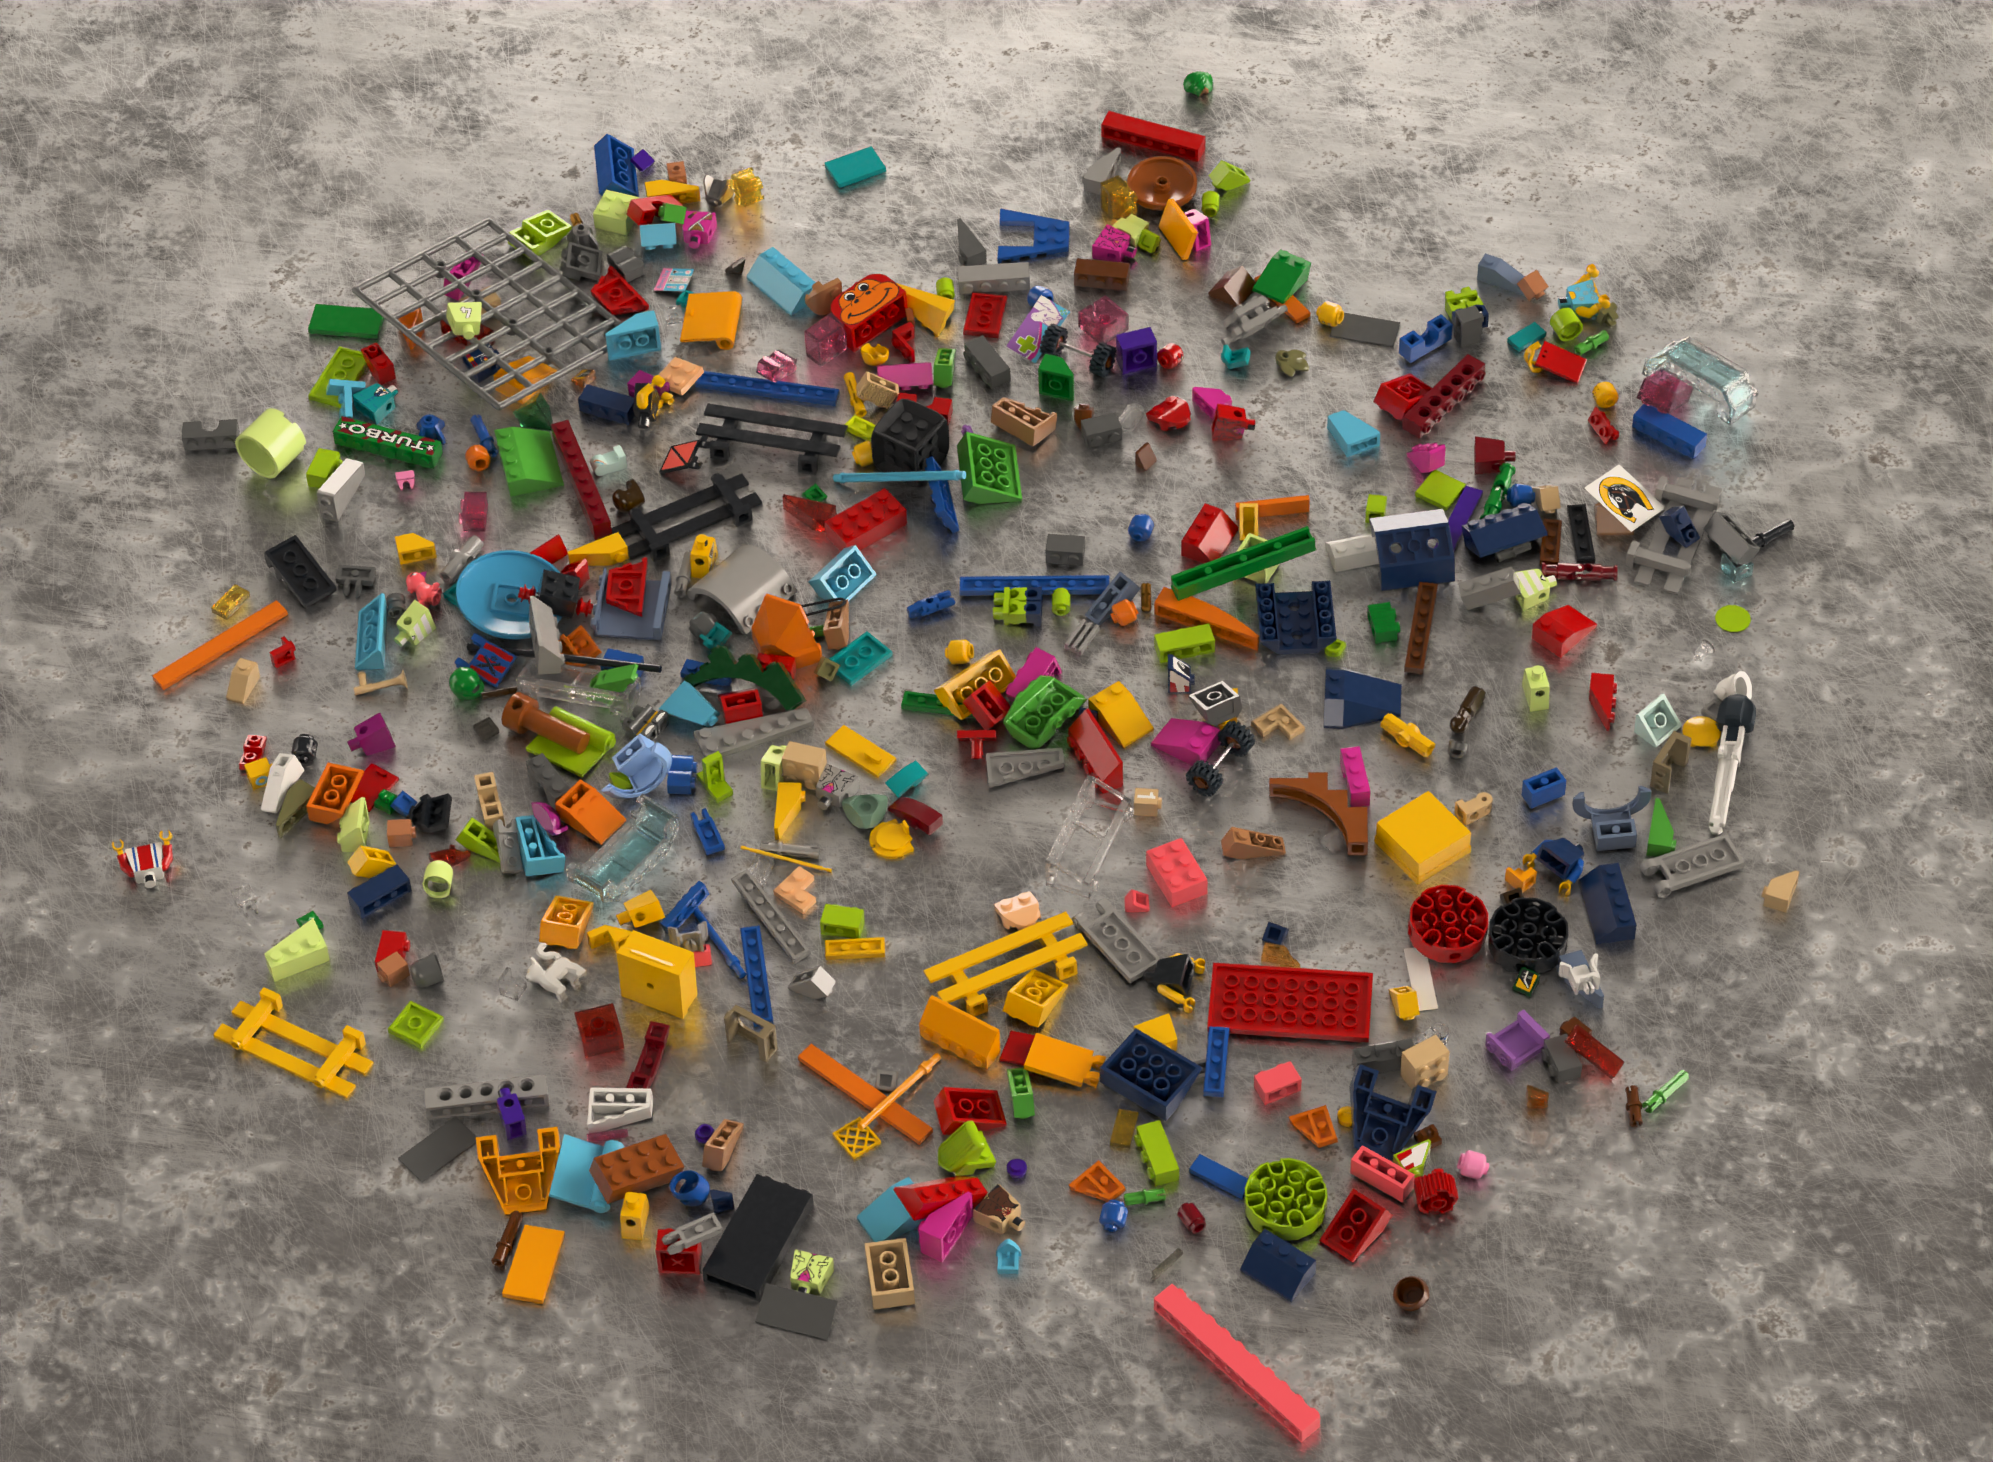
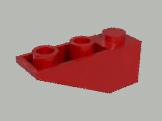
(1601, 697)

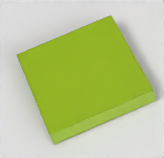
(1440, 490)
(415, 1024)

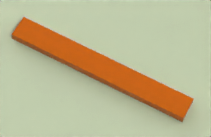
(219, 645)
(864, 1093)

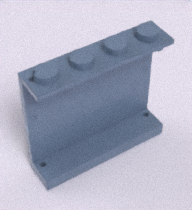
(617, 623)

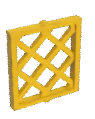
(865, 1148)

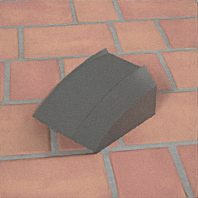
(1217, 703)

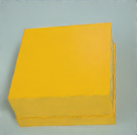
(1423, 837)
(657, 974)

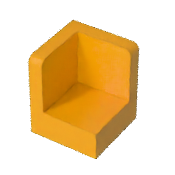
(1520, 878)

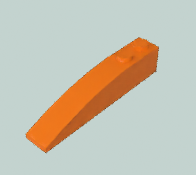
(1196, 612)

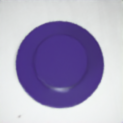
(703, 1133)
(1016, 1168)

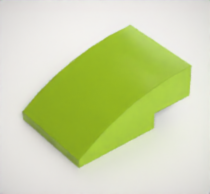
(541, 232)

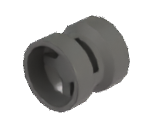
(395, 605)

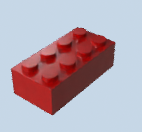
(866, 521)

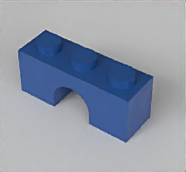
(1436, 334)

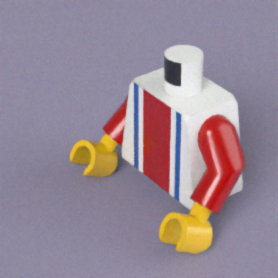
(147, 861)

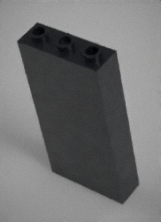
(758, 1237)

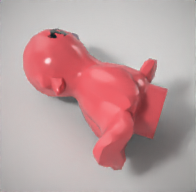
(425, 593)

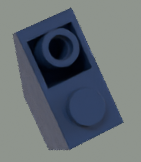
(1679, 525)

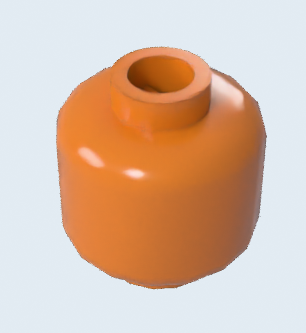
(478, 458)
(1124, 612)

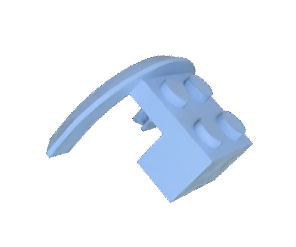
(644, 764)

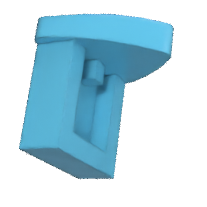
(1008, 1257)

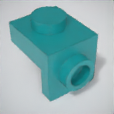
(1235, 358)
(717, 636)

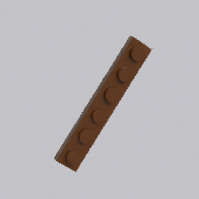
(1421, 628)

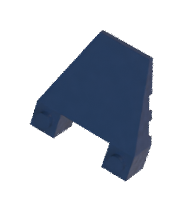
(1381, 1121)

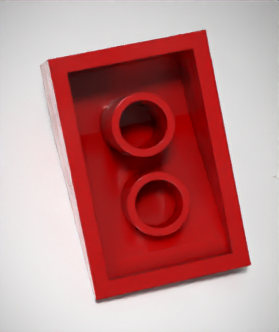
(1400, 394)
(1561, 629)
(960, 1105)
(1355, 1226)

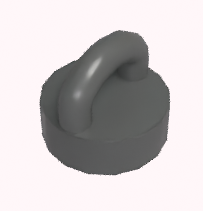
(1453, 744)

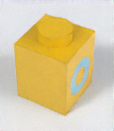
(258, 772)

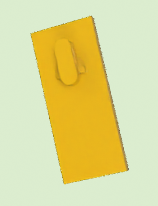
(860, 751)

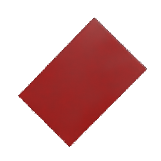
(985, 315)

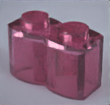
(776, 366)

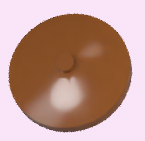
(1162, 179)

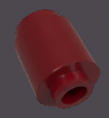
(1191, 1217)

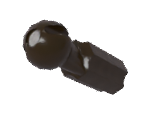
(1467, 710)

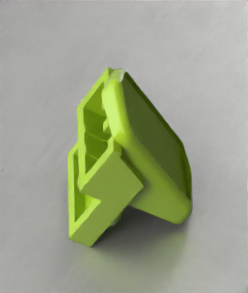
(965, 1151)

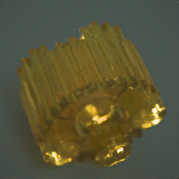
(746, 187)

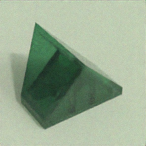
(535, 413)

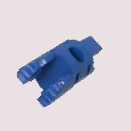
(931, 604)

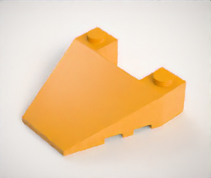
(521, 1179)

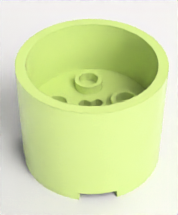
(270, 443)

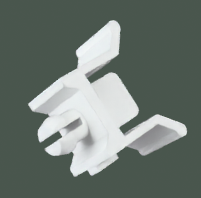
(1581, 977)

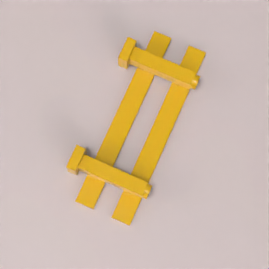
(1051, 951)
(322, 1077)

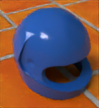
(693, 1191)

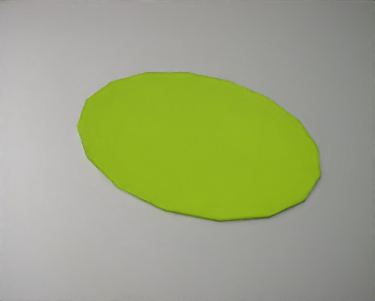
(1732, 618)

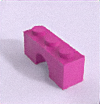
(1355, 774)

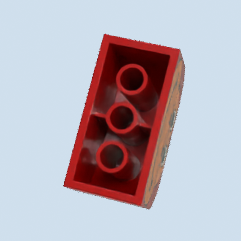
(869, 308)

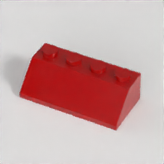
(1095, 751)
(928, 1196)

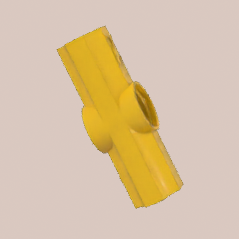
(1407, 735)

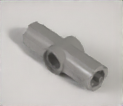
(460, 559)

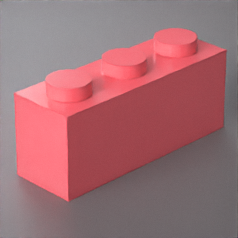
(1382, 1173)

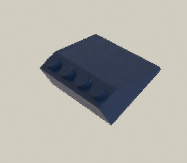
(1149, 1074)

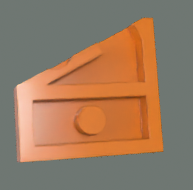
(1315, 1126)
(1098, 1183)

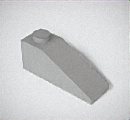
(1101, 171)

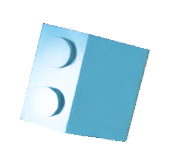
(658, 235)

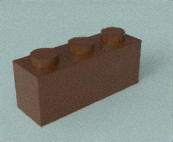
(1101, 274)

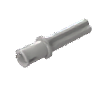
(683, 578)

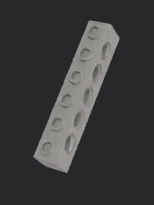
(472, 1098)

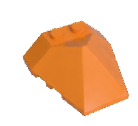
(784, 631)

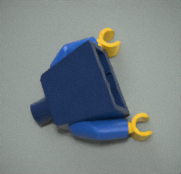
(1561, 858)

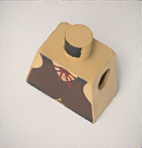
(999, 1211)

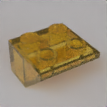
(1118, 198)

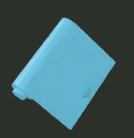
(572, 1176)

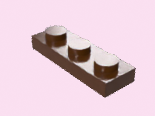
(1551, 543)

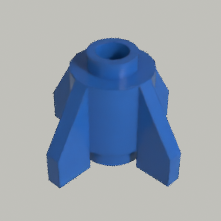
(430, 427)

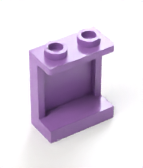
(1517, 1041)

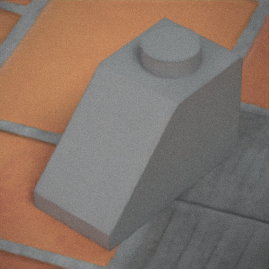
(812, 983)

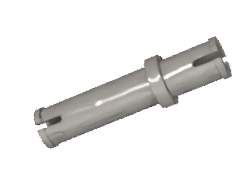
(790, 849)

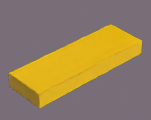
(855, 948)

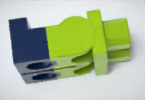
(1463, 300)
(1019, 605)

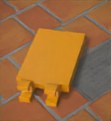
(1063, 1061)

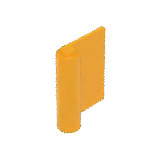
(712, 318)

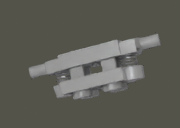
(1240, 322)

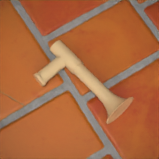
(366, 688)

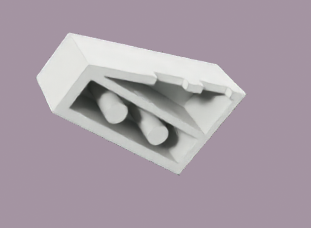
(618, 1107)

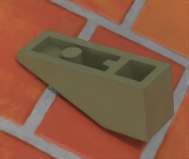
(294, 806)

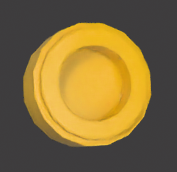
(1344, 1116)

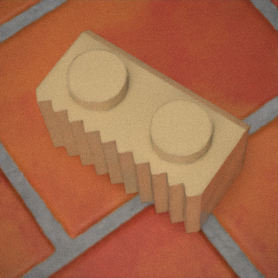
(877, 390)

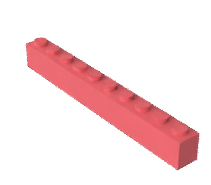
(1237, 1362)

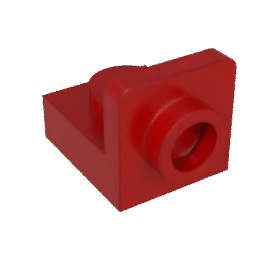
(283, 654)

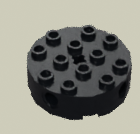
(1527, 935)

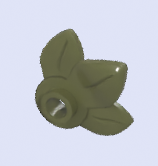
(1291, 361)

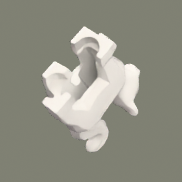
(556, 974)

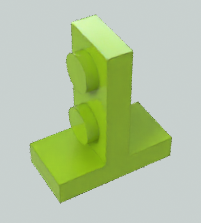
(713, 777)

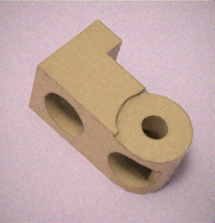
(1474, 808)

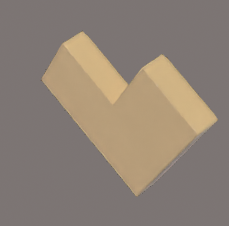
(1279, 719)

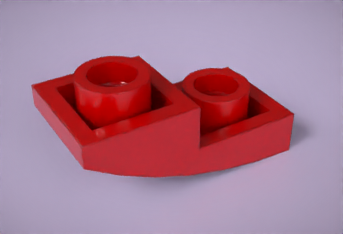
(253, 749)

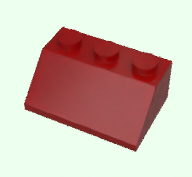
(1208, 535)

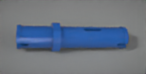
(485, 439)

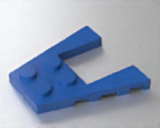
(1050, 235)

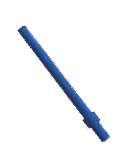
(731, 960)

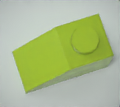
(1228, 176)

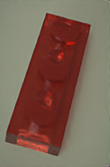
(1594, 1051)

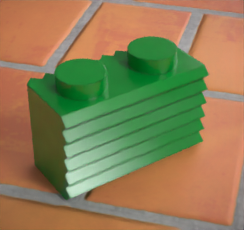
(1382, 622)

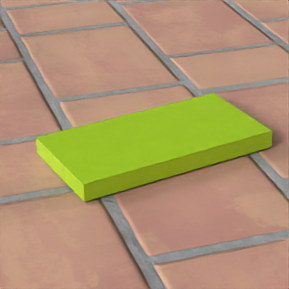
(344, 365)

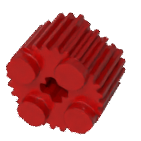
(1436, 1192)

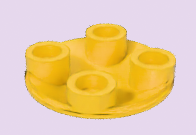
(1702, 731)

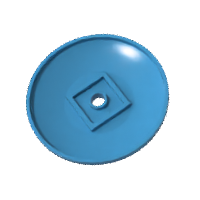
(492, 580)

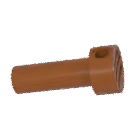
(523, 714)

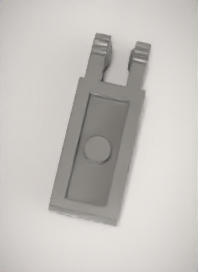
(693, 1233)

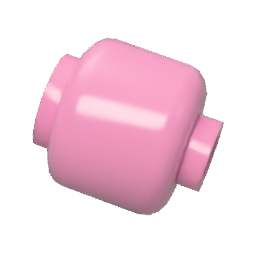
(1472, 1164)

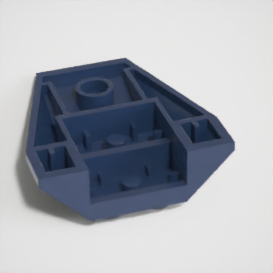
(1358, 698)

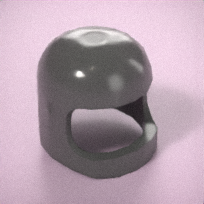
(426, 971)

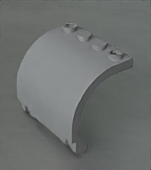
(742, 583)

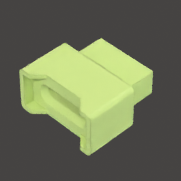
(1133, 227)

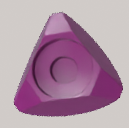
(548, 818)

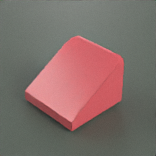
(1136, 902)
(703, 958)

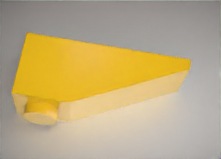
(682, 192)
(601, 552)
(787, 806)

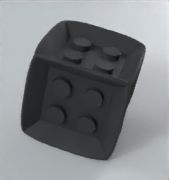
(908, 437)

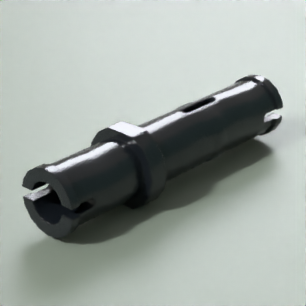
(1763, 538)

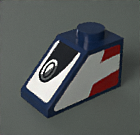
(1179, 676)

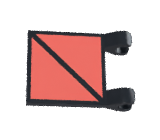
(683, 456)

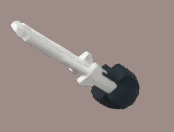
(1734, 719)

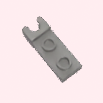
(508, 846)

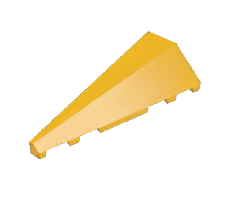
(929, 308)

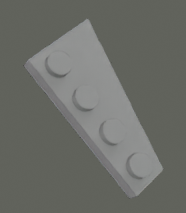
(1017, 765)

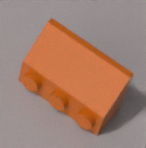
(333, 793)

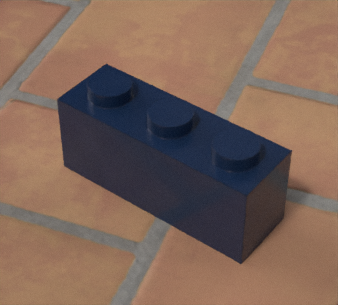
(606, 404)
(379, 891)

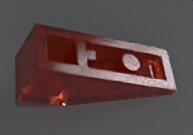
(809, 511)

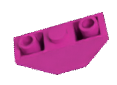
(1427, 456)

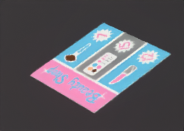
(673, 279)

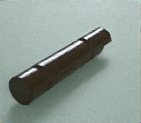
(499, 692)

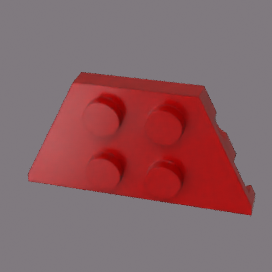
(617, 294)
(627, 587)

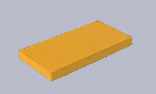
(533, 1264)

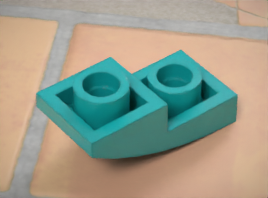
(907, 777)

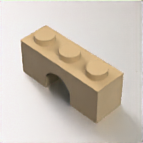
(489, 799)

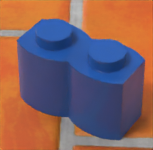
(680, 775)

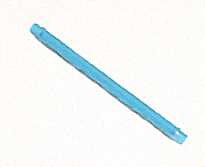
(899, 476)

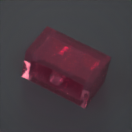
(474, 511)

